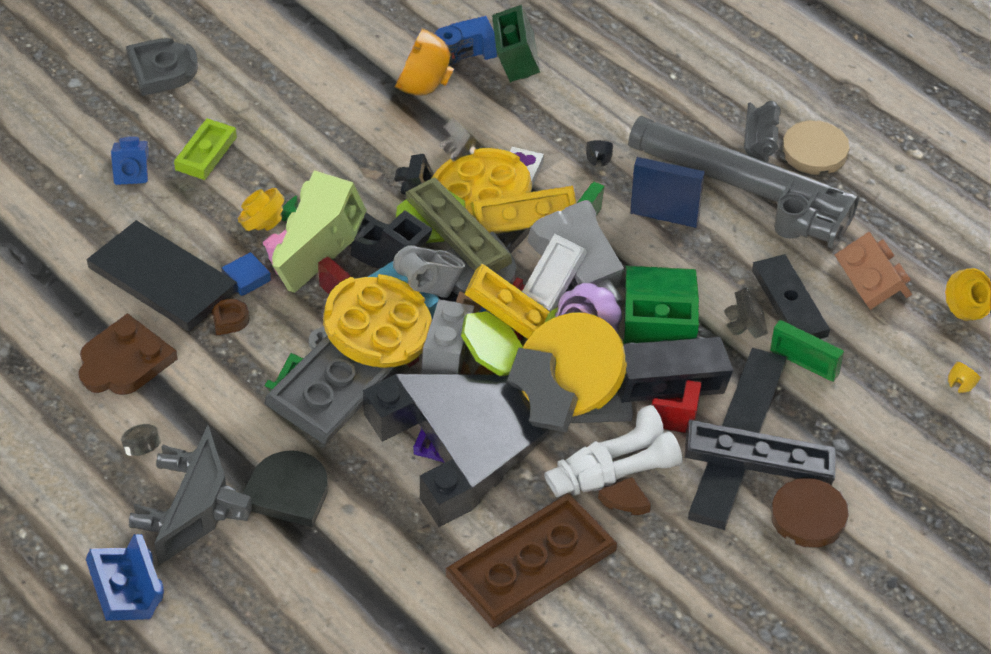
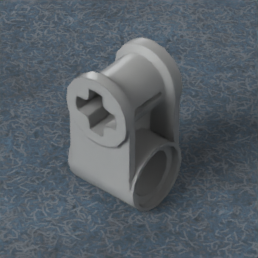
(429, 269)

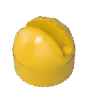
(963, 375)

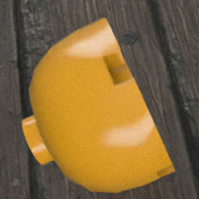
(425, 65)

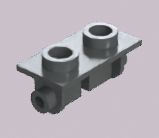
(761, 130)

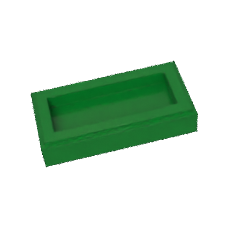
(807, 350)

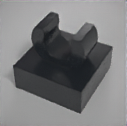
(414, 175)

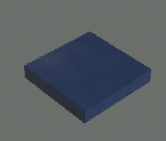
(667, 192)

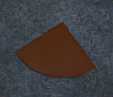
(626, 497)

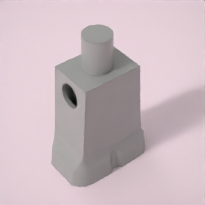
(580, 226)

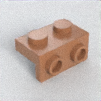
(871, 270)

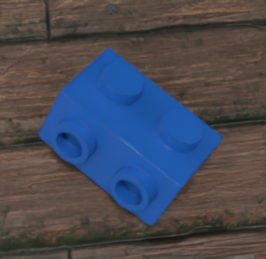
(125, 580)

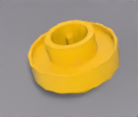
(261, 210)
(969, 294)

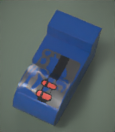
(469, 39)

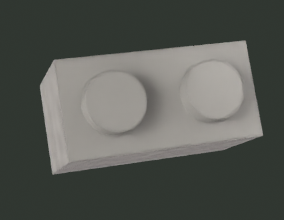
(444, 346)

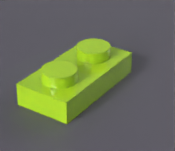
(205, 149)

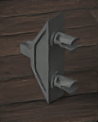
(198, 503)

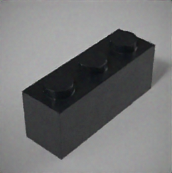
(665, 366)

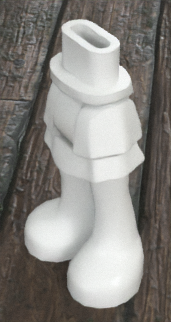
(593, 465)

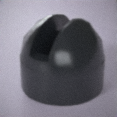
(599, 150)

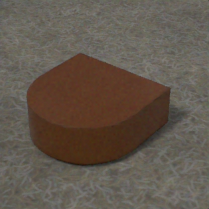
(230, 316)

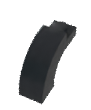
(380, 242)

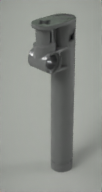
(803, 205)

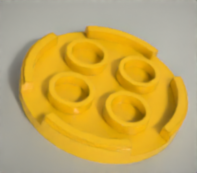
(485, 175)
(377, 320)
(586, 355)

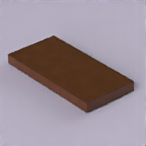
(530, 560)

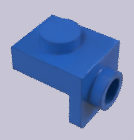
(130, 161)

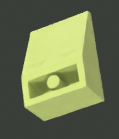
(319, 228)

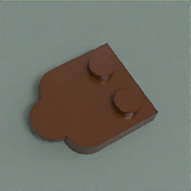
(124, 358)

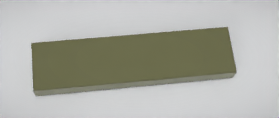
(458, 226)

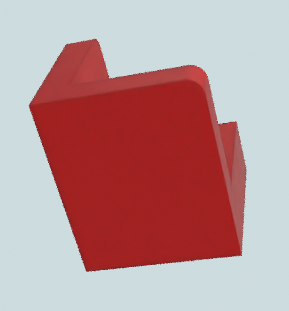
(677, 411)

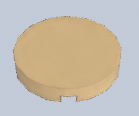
(815, 147)

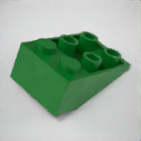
(660, 304)

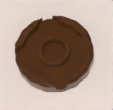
(809, 512)

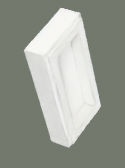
(554, 272)

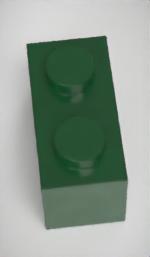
(515, 43)

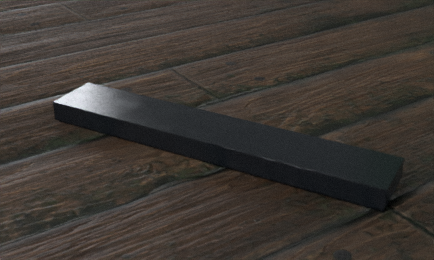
(746, 412)

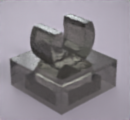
(461, 139)
(747, 313)

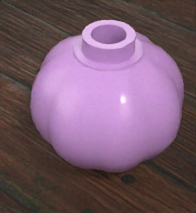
(591, 300)

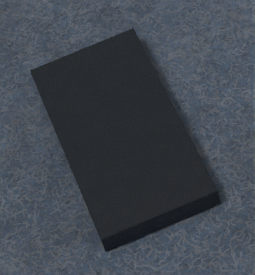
(162, 275)

